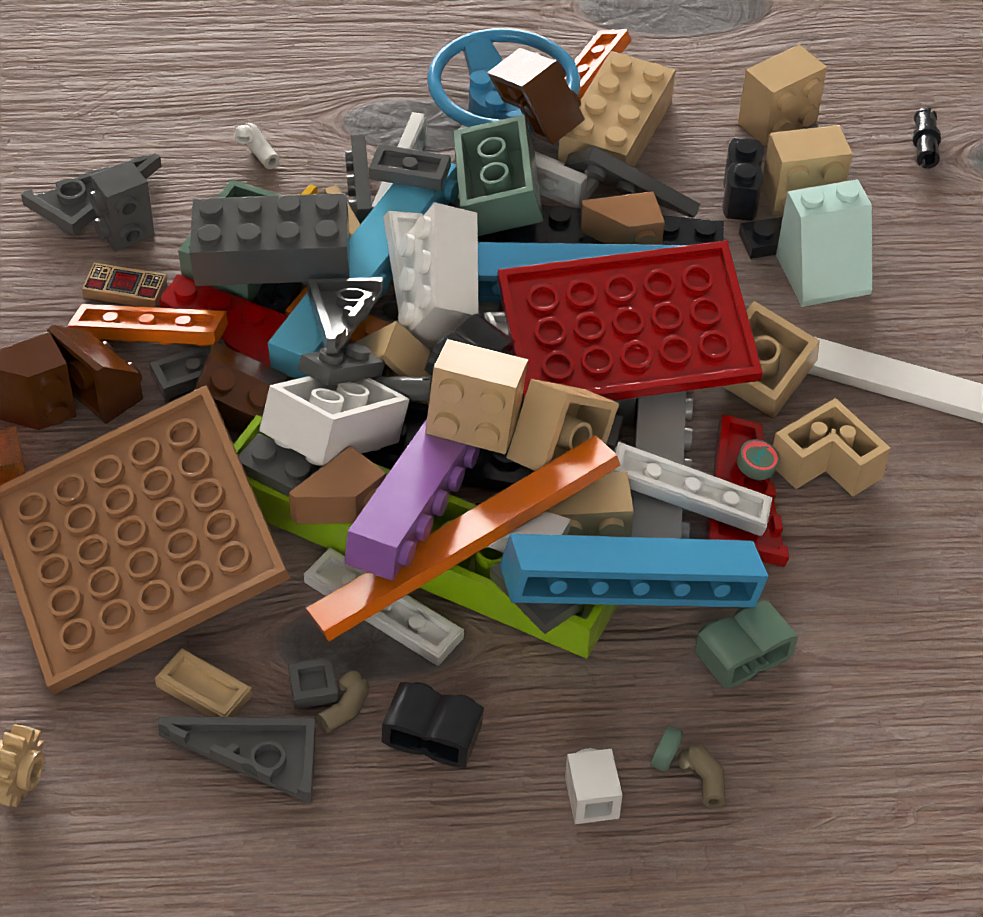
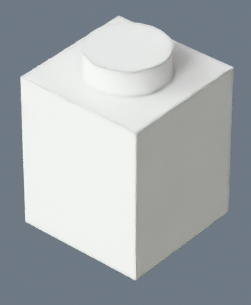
(593, 785)

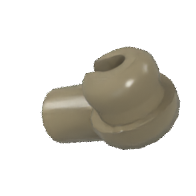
(349, 706)
(711, 772)

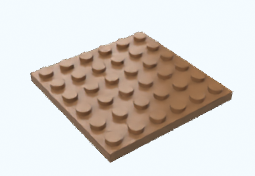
(134, 539)

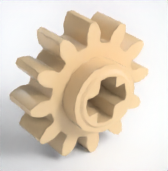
(20, 763)

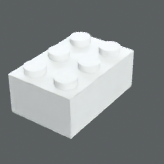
(439, 273)
(329, 419)

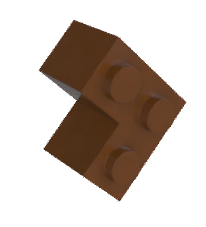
(540, 92)

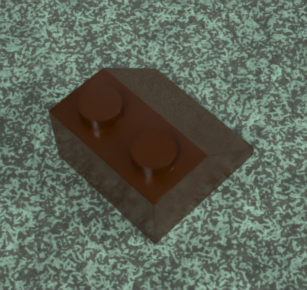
(97, 373)
(35, 384)
(237, 385)

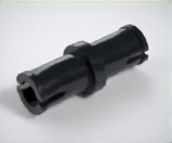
(926, 138)

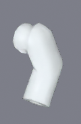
(252, 136)

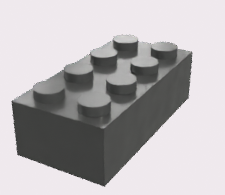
(269, 239)

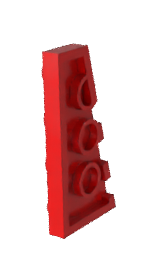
(248, 325)
(731, 436)

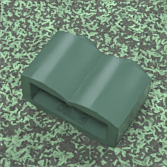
(745, 644)

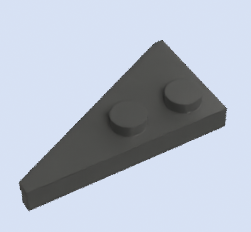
(628, 179)
(70, 202)
(341, 306)
(261, 747)

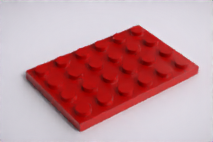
(632, 322)

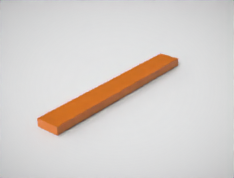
(466, 536)

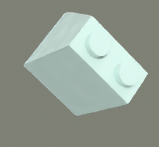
(827, 242)

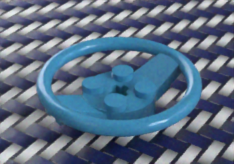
(481, 56)

